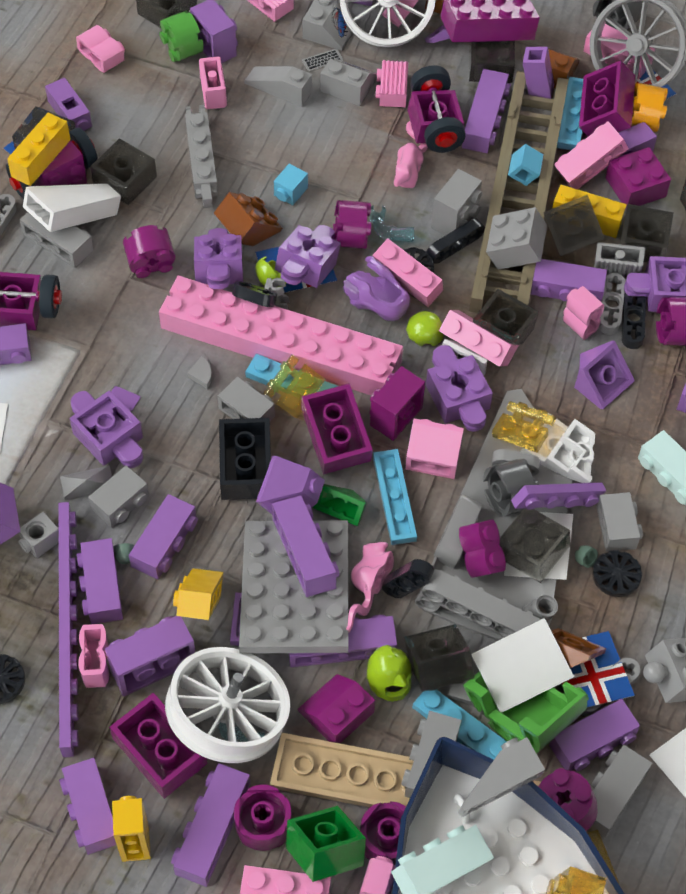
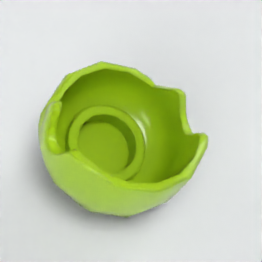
(266, 270)
(424, 328)

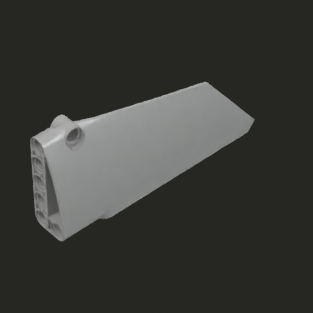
(493, 602)

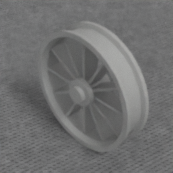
(640, 43)

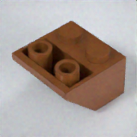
(247, 218)

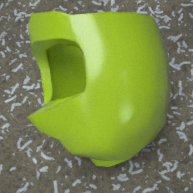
(389, 668)

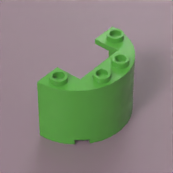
(537, 718)

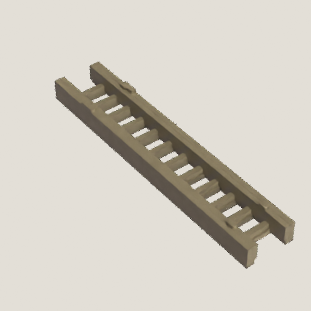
(541, 189)

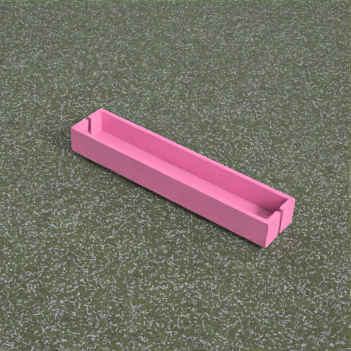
(276, 333)

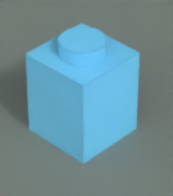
(525, 164)
(290, 184)

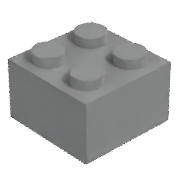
(456, 202)
(516, 238)

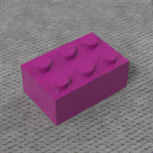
(607, 98)
(336, 428)
(154, 746)

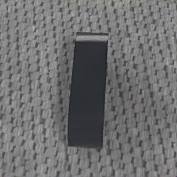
(254, 294)

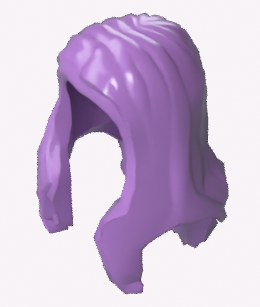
(379, 294)

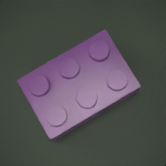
(149, 654)

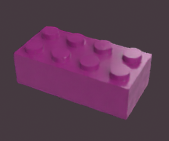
(489, 20)

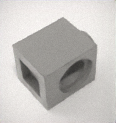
(39, 525)

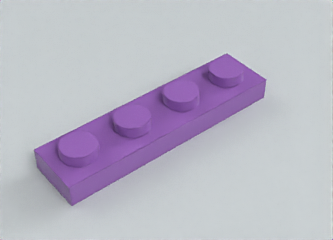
(558, 495)

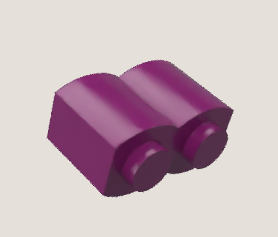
(482, 548)

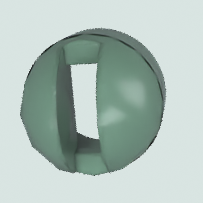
(586, 551)
(122, 552)

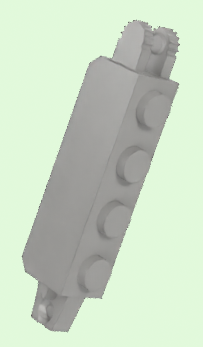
(201, 155)

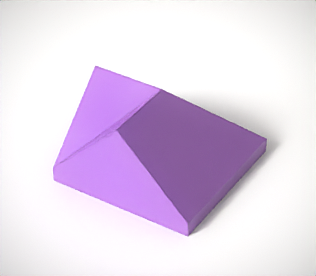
(603, 374)

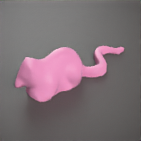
(409, 162)
(369, 576)

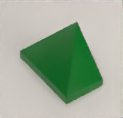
(341, 503)

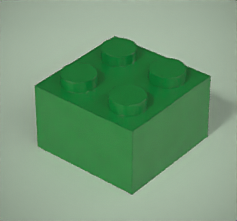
(325, 843)

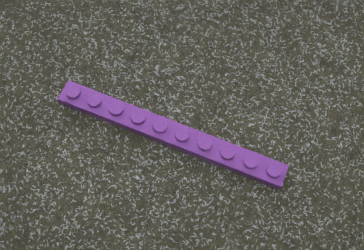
(67, 635)

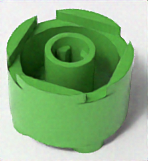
(181, 36)

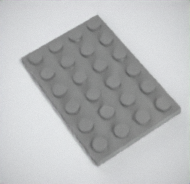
(273, 604)

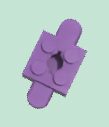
(308, 255)
(218, 258)
(658, 280)
(458, 388)
(107, 428)

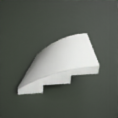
(567, 450)

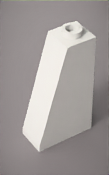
(70, 205)

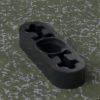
(456, 240)
(629, 325)
(408, 578)

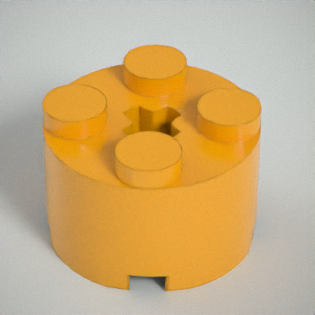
(649, 105)

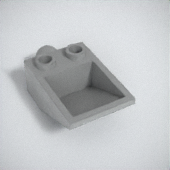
(668, 669)

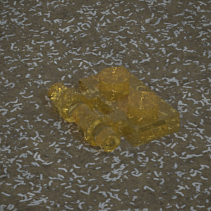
(304, 383)
(521, 432)

